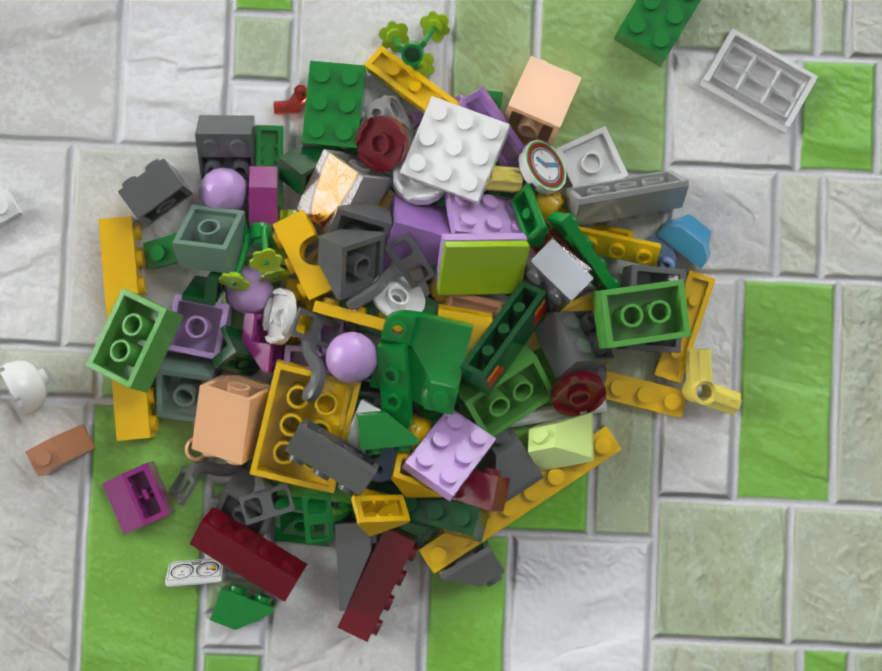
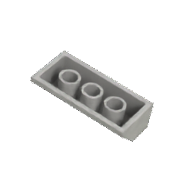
(626, 198)

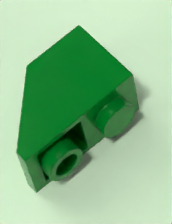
(380, 431)
(238, 608)

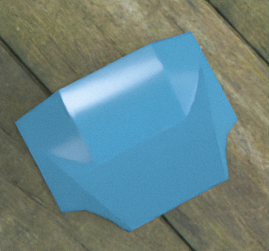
(688, 238)

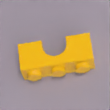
(294, 235)

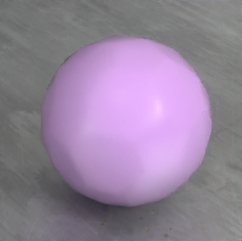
(223, 189)
(255, 298)
(351, 357)

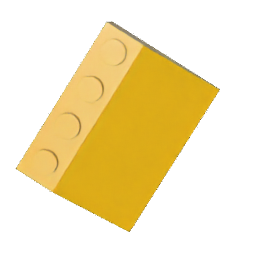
(287, 410)

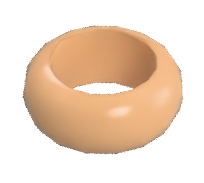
(188, 453)

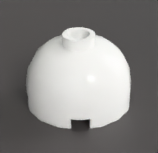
(25, 385)

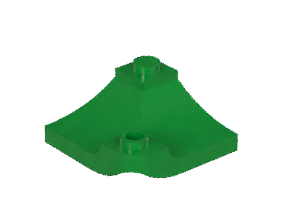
(434, 354)

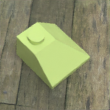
(562, 442)

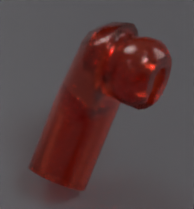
(294, 104)

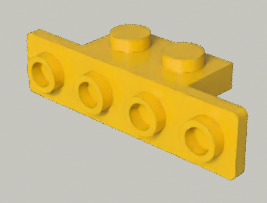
(621, 245)

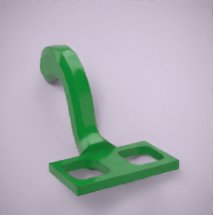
(330, 516)

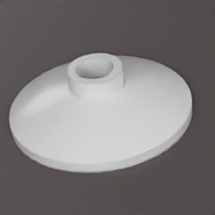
(400, 296)

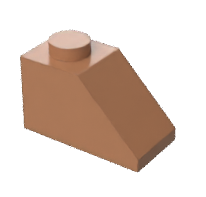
(60, 450)

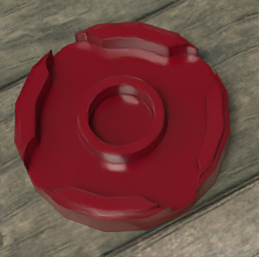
(382, 143)
(578, 393)

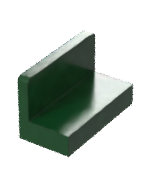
(204, 289)
(235, 356)

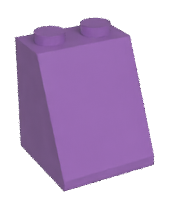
(424, 225)

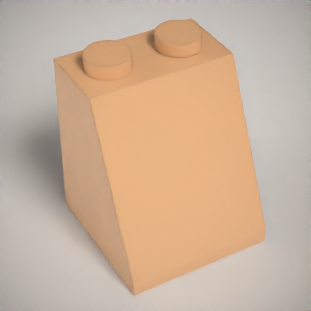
(541, 101)
(230, 417)

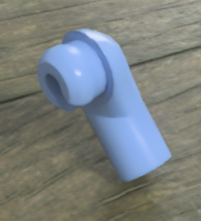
(667, 254)

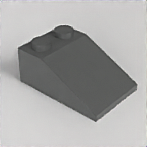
(352, 551)

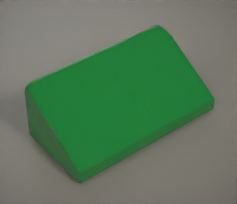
(529, 216)

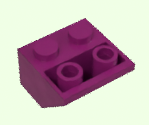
(138, 497)

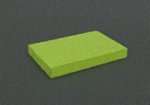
(481, 267)

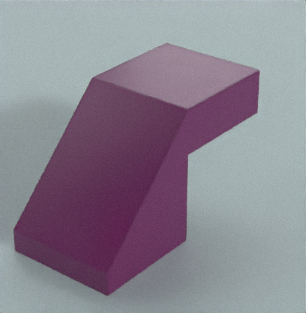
(262, 195)
(254, 339)

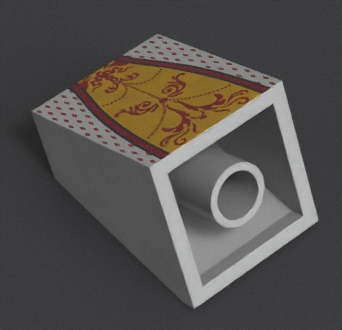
(338, 181)

